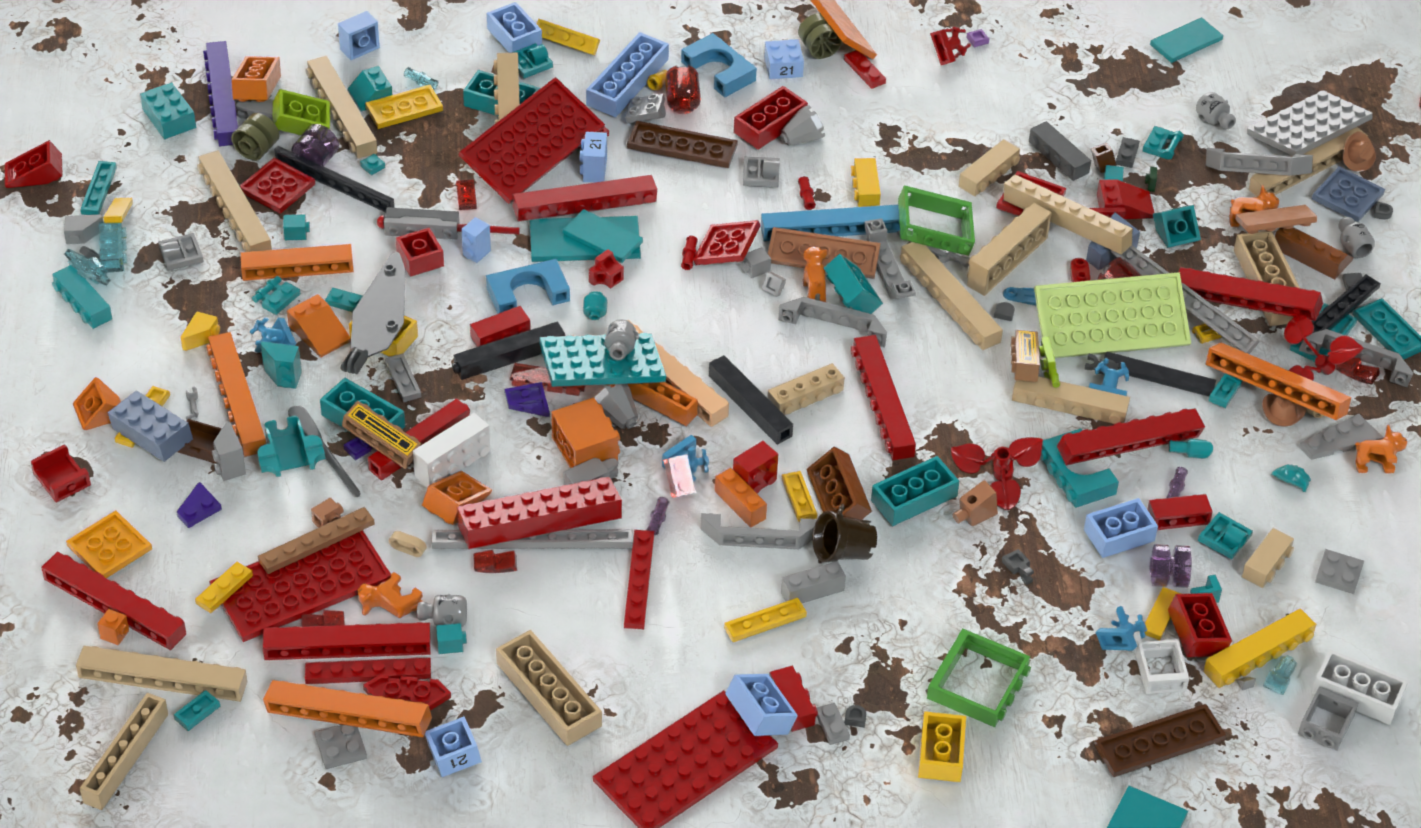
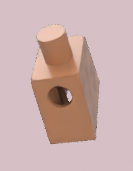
(977, 505)

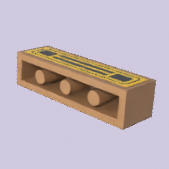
(1025, 355)
(380, 434)

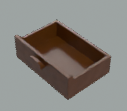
(202, 442)

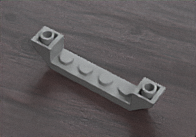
(1258, 163)
(887, 266)
(832, 313)
(1371, 354)
(757, 537)

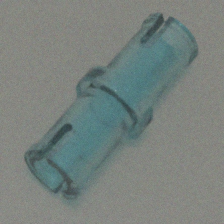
(420, 78)

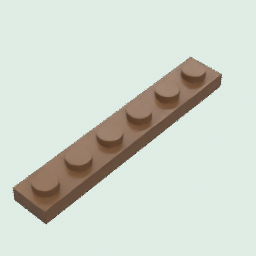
(316, 540)

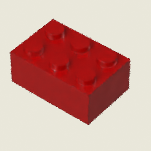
(1199, 624)

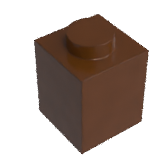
(1103, 156)

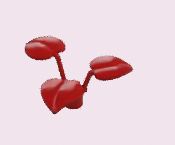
(1342, 348)
(1023, 450)

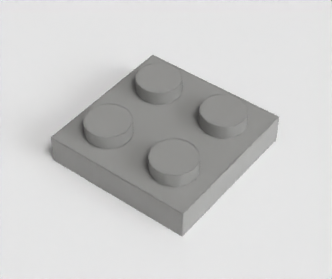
(1339, 571)
(340, 745)

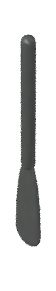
(310, 428)

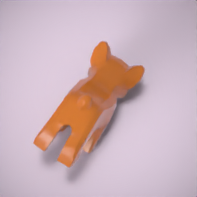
(1264, 201)
(814, 272)
(1380, 451)
(388, 597)

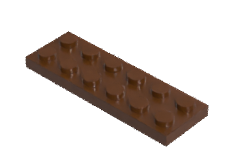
(682, 144)
(1159, 740)

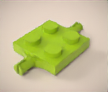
(1048, 361)

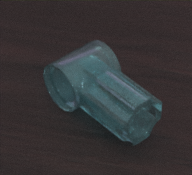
(1279, 677)

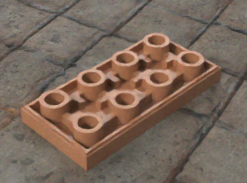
(1276, 218)

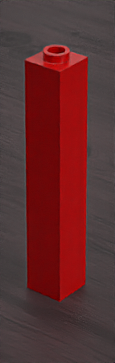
(429, 428)

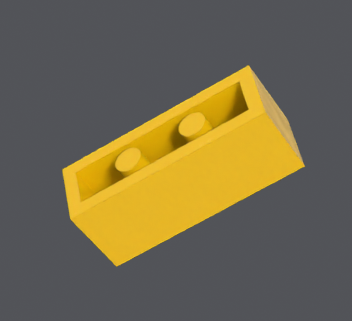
(865, 182)

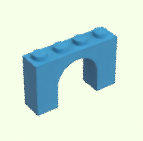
(715, 50)
(543, 274)

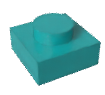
(372, 164)

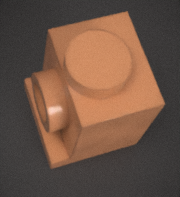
(326, 512)

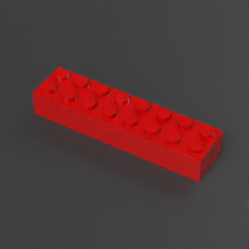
(539, 512)

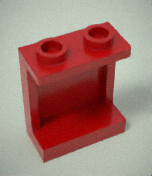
(60, 473)

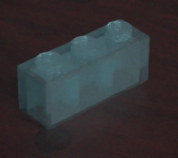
(113, 246)

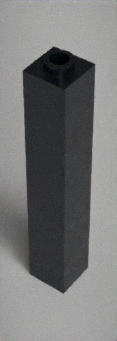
(503, 352)
(750, 399)

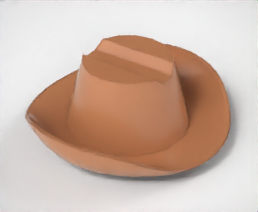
(1358, 152)
(1282, 411)

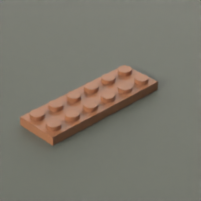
(789, 246)

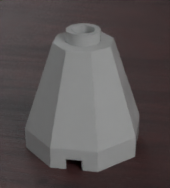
(802, 127)
(618, 405)

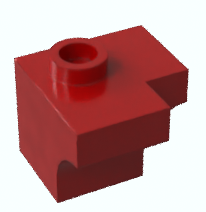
(606, 270)

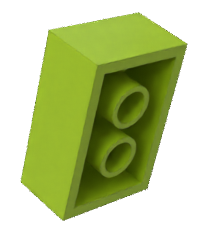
(297, 112)

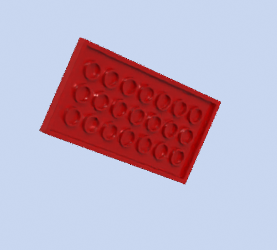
(531, 140)
(304, 586)
(683, 763)

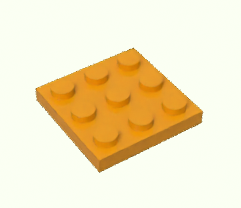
(109, 544)

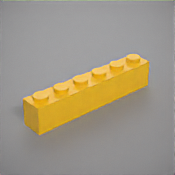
(1259, 648)

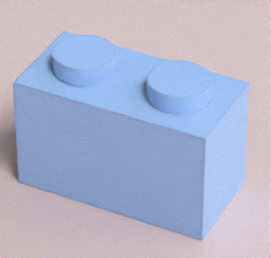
(476, 240)

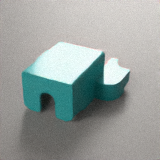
(289, 448)

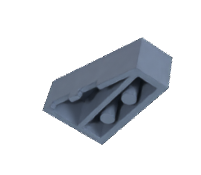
(1101, 256)

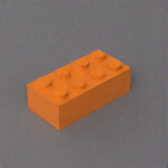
(256, 78)

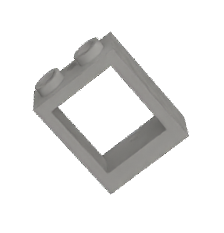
(1326, 700)

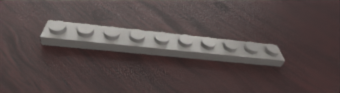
(1196, 304)
(561, 539)

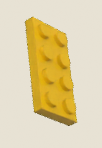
(404, 106)

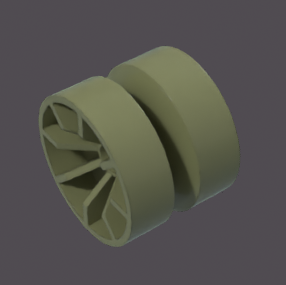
(819, 37)
(255, 136)

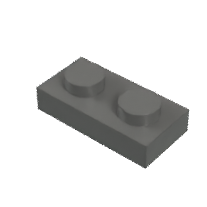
(1127, 152)

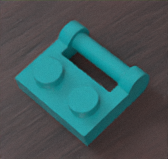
(1157, 140)

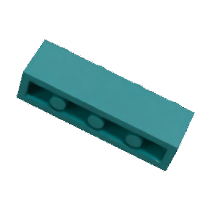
(82, 297)

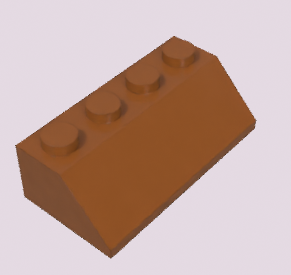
(1312, 252)
(838, 483)

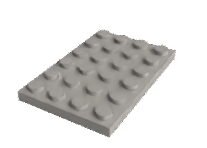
(1309, 123)

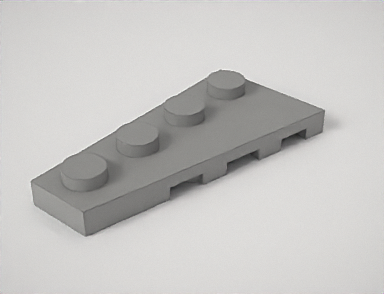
(1339, 438)

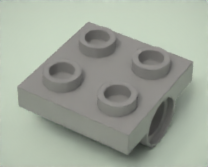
(646, 108)
(761, 171)
(180, 251)

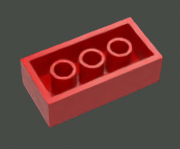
(767, 117)

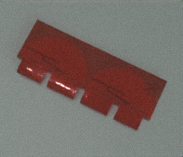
(532, 374)

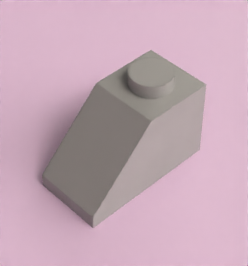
(81, 228)

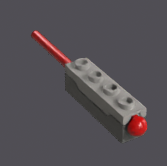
(442, 223)

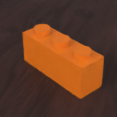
(740, 497)

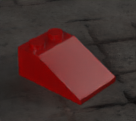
(34, 167)
(1121, 194)

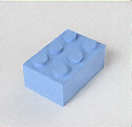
(513, 27)
(1120, 527)
(761, 704)

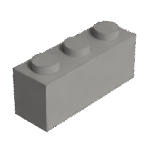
(814, 583)

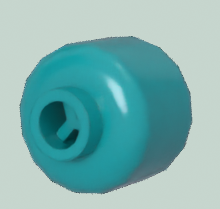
(595, 305)

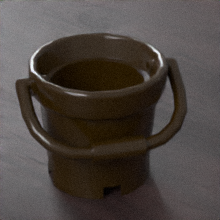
(842, 537)

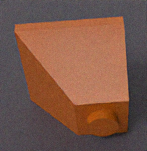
(94, 404)

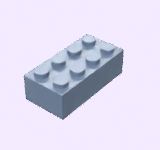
(150, 425)

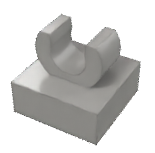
(773, 283)

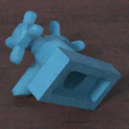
(278, 333)
(1110, 378)
(688, 447)
(1122, 636)

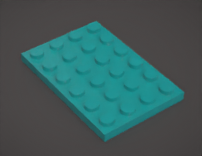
(588, 362)

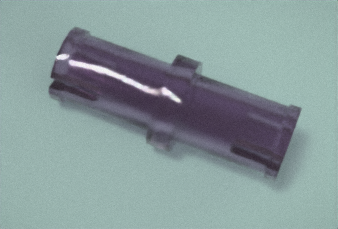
(1177, 483)
(658, 515)

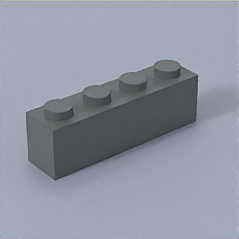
(1059, 151)

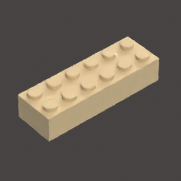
(1008, 249)
(1265, 262)
(549, 687)

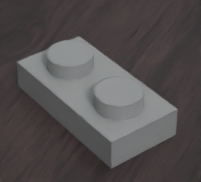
(832, 724)

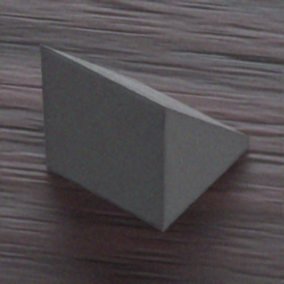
(1246, 682)

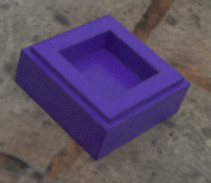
(357, 448)

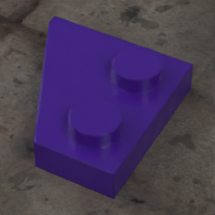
(528, 399)
(198, 506)

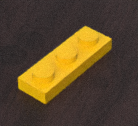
(223, 587)

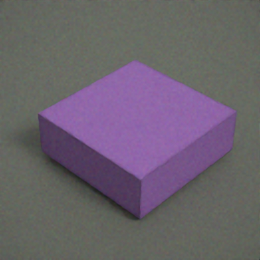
(977, 38)

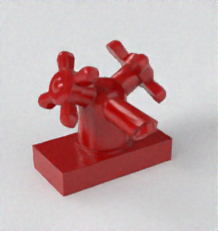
(945, 45)

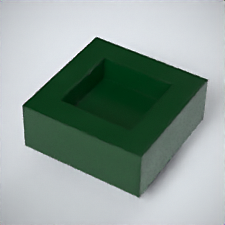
(1151, 179)

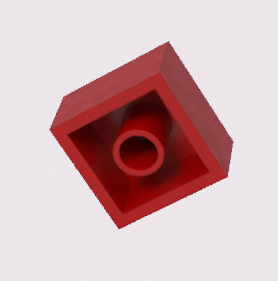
(420, 251)
(757, 466)

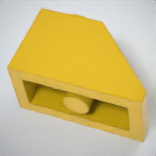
(199, 330)

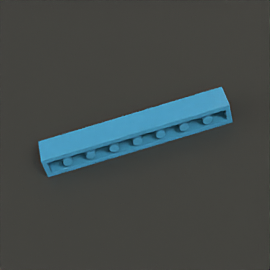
(831, 221)

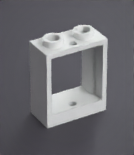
(1162, 682)

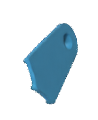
(1021, 295)

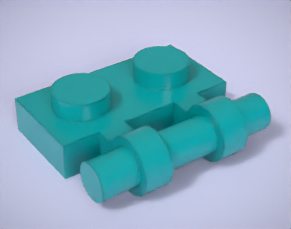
(280, 298)

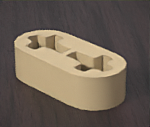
(407, 544)

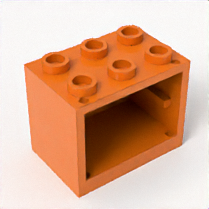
(584, 433)

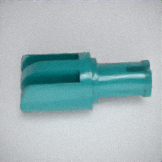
(1193, 448)

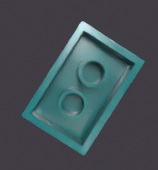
(168, 110)
(852, 285)

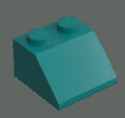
(369, 86)
(1177, 226)
(282, 363)

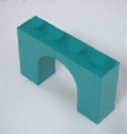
(1077, 487)

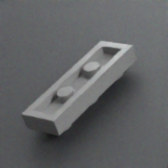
(403, 377)

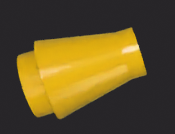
(657, 80)

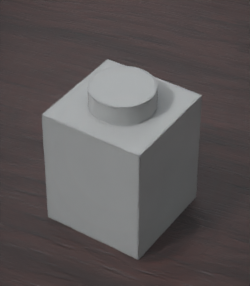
(756, 263)

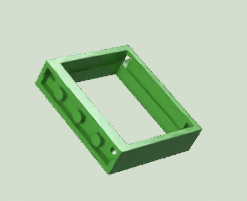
(942, 205)
(987, 648)

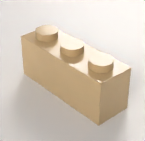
(1268, 558)

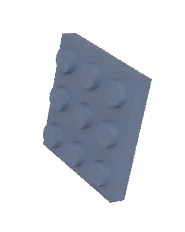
(1348, 194)

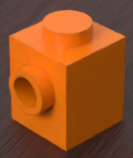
(113, 627)

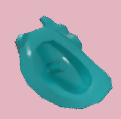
(1293, 475)

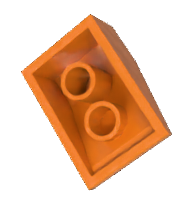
(317, 325)
(454, 491)

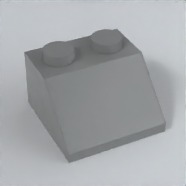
(228, 454)

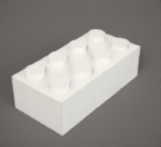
(452, 450)
(1372, 688)

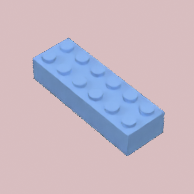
(627, 74)

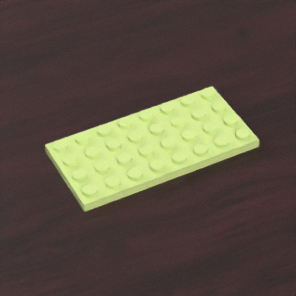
(1113, 315)

